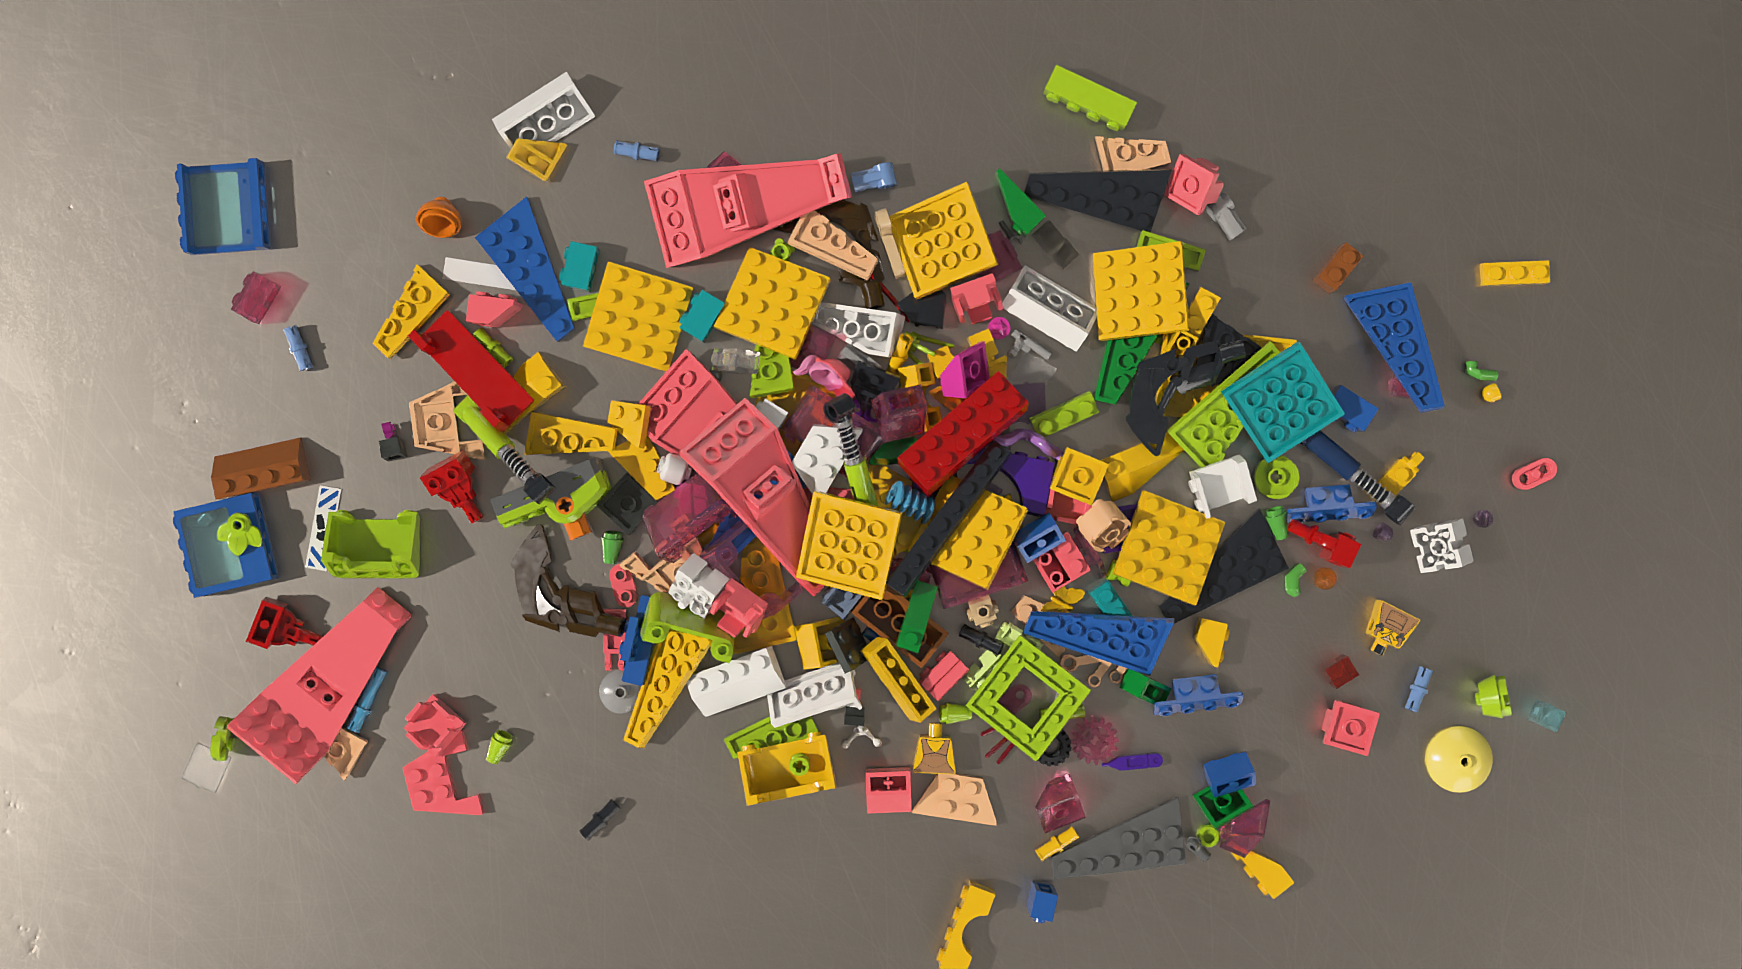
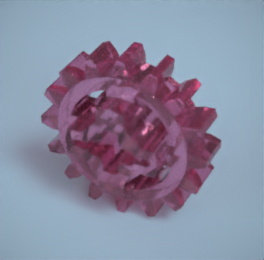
(1096, 749)

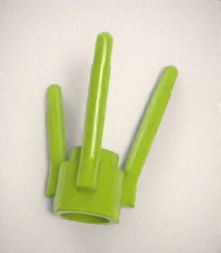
(916, 345)

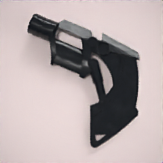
(1144, 415)

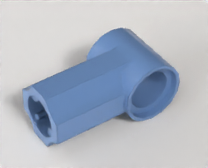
(880, 177)

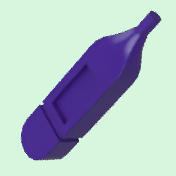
(1135, 761)

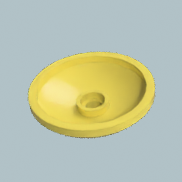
(1445, 756)

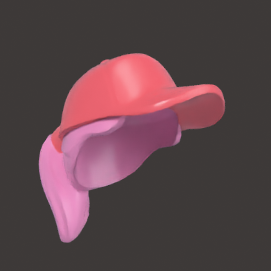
(828, 372)

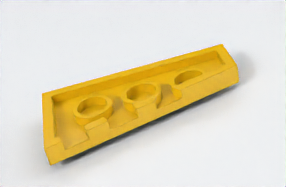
(415, 306)
(563, 435)

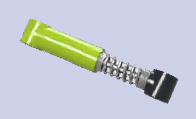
(840, 412)
(535, 483)

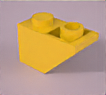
(1210, 639)

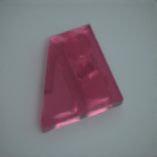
(1091, 556)

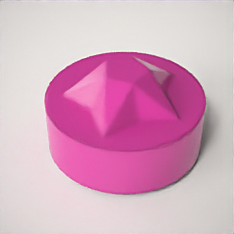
(999, 328)

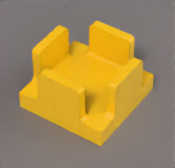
(1078, 475)

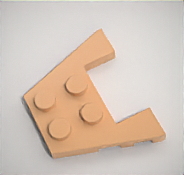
(436, 423)
(662, 573)

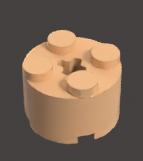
(1103, 525)

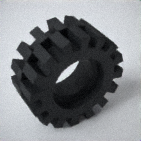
(1061, 754)

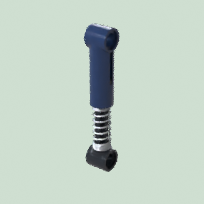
(1395, 507)

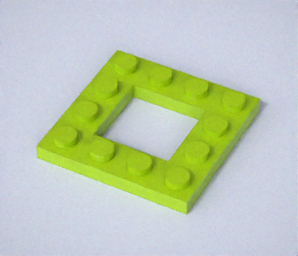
(1070, 697)

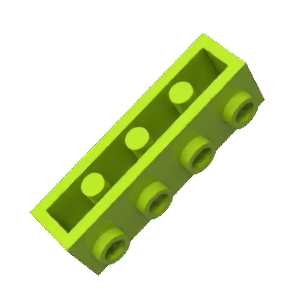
(1089, 98)

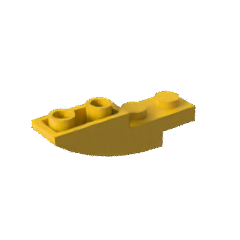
(1198, 315)

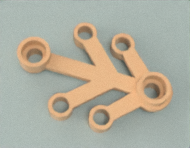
(1100, 671)

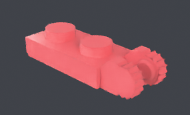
(612, 643)

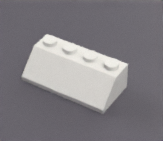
(545, 113)
(1050, 308)
(736, 682)

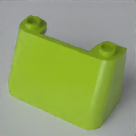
(372, 546)
(665, 614)

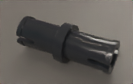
(981, 639)
(600, 819)

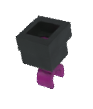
(392, 446)

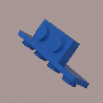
(1331, 504)
(634, 649)
(1197, 694)

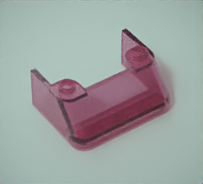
(724, 553)

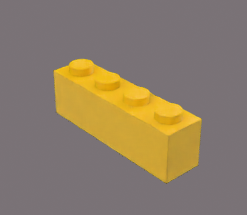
(898, 679)

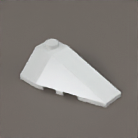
(867, 329)

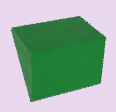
(1222, 808)

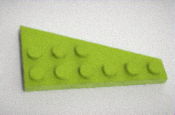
(1212, 424)

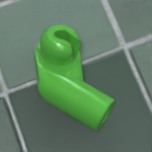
(1481, 374)
(1292, 580)

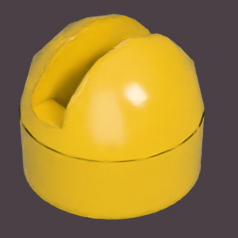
(1491, 393)

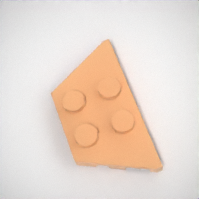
(957, 798)

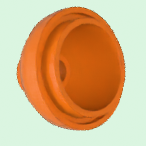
(439, 218)

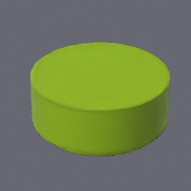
(1208, 835)

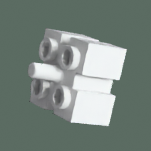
(1442, 545)
(697, 585)

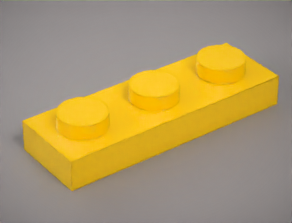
(1514, 273)

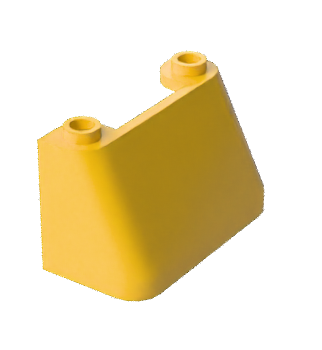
(768, 774)

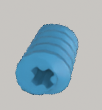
(910, 500)

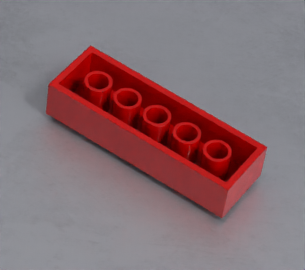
(963, 433)

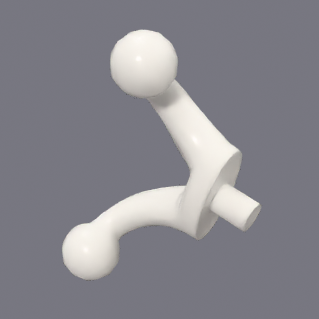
(861, 731)

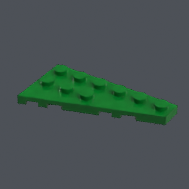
(1120, 365)

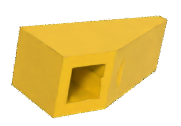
(1268, 872)

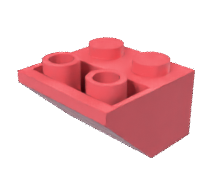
(491, 311)
(1061, 564)
(888, 790)

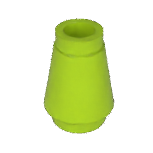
(954, 713)
(499, 745)

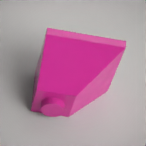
(965, 372)

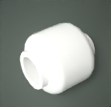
(673, 469)

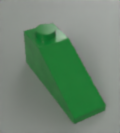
(1020, 209)
(916, 616)

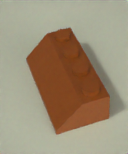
(259, 469)
(886, 620)

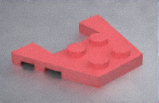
(432, 784)

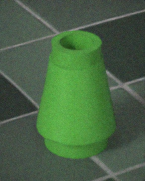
(1278, 522)
(611, 546)

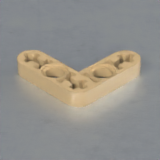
(885, 230)

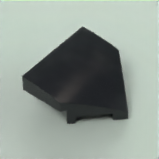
(926, 310)
(870, 382)

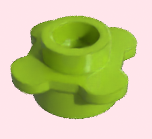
(776, 250)

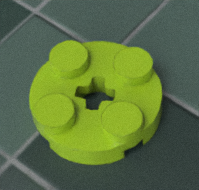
(1266, 485)
(222, 741)

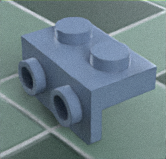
(840, 601)

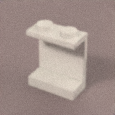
(1221, 484)

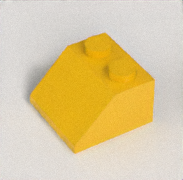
(813, 643)

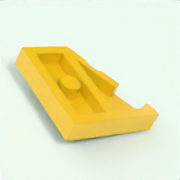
(536, 156)
(631, 421)

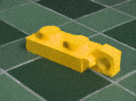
(1400, 473)

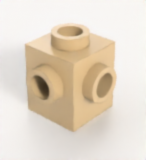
(982, 619)

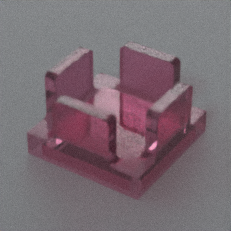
(1005, 256)

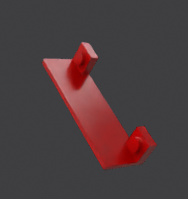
(474, 370)

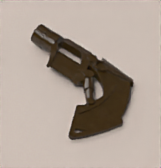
(859, 224)
(529, 566)

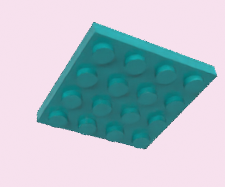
(1283, 402)

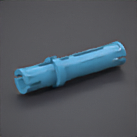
(365, 702)

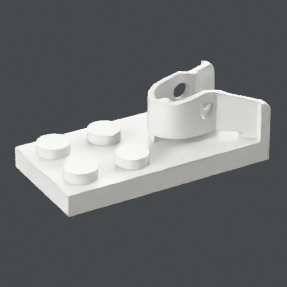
(812, 694)

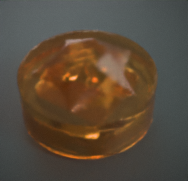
(1324, 578)

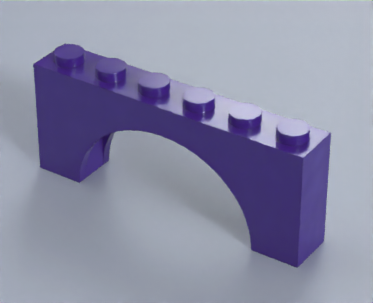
(1029, 476)

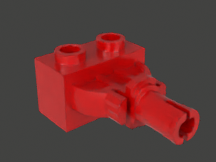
(453, 483)
(1337, 548)
(277, 626)

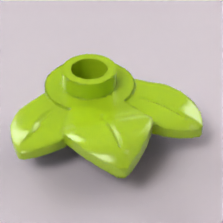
(239, 537)

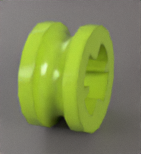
(793, 766)

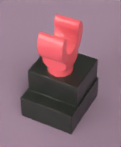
(853, 715)

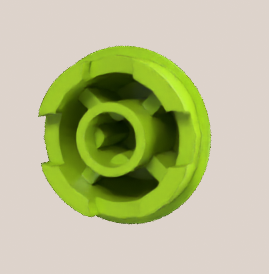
(1494, 697)

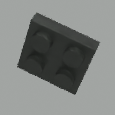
(626, 503)
(847, 644)

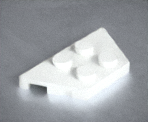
(821, 457)

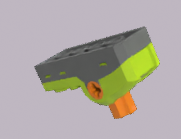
(580, 484)

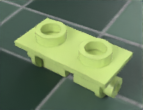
(1009, 633)
(978, 675)

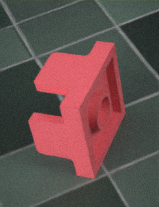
(1194, 183)
(974, 299)
(1064, 507)
(741, 609)
(433, 725)
(1350, 727)

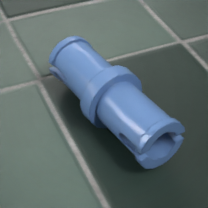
(636, 150)
(298, 348)
(1418, 689)

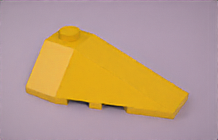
(539, 382)
(1135, 466)

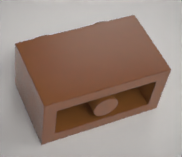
(1337, 267)

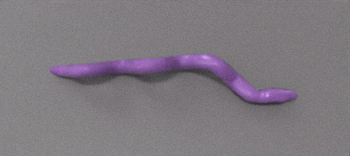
(1033, 437)

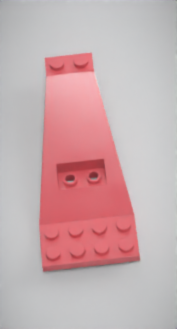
(697, 213)
(686, 405)
(740, 460)
(293, 722)

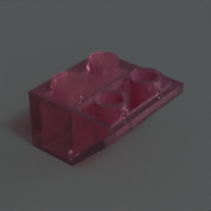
(900, 413)

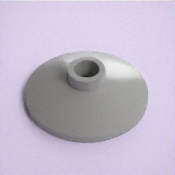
(609, 695)

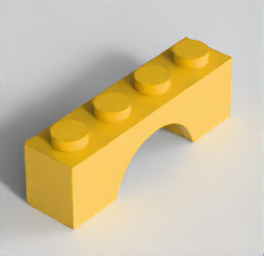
(975, 902)

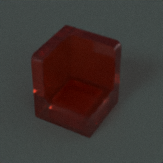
(1341, 671)

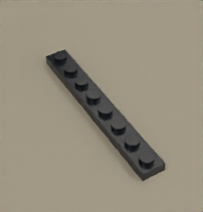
(948, 518)

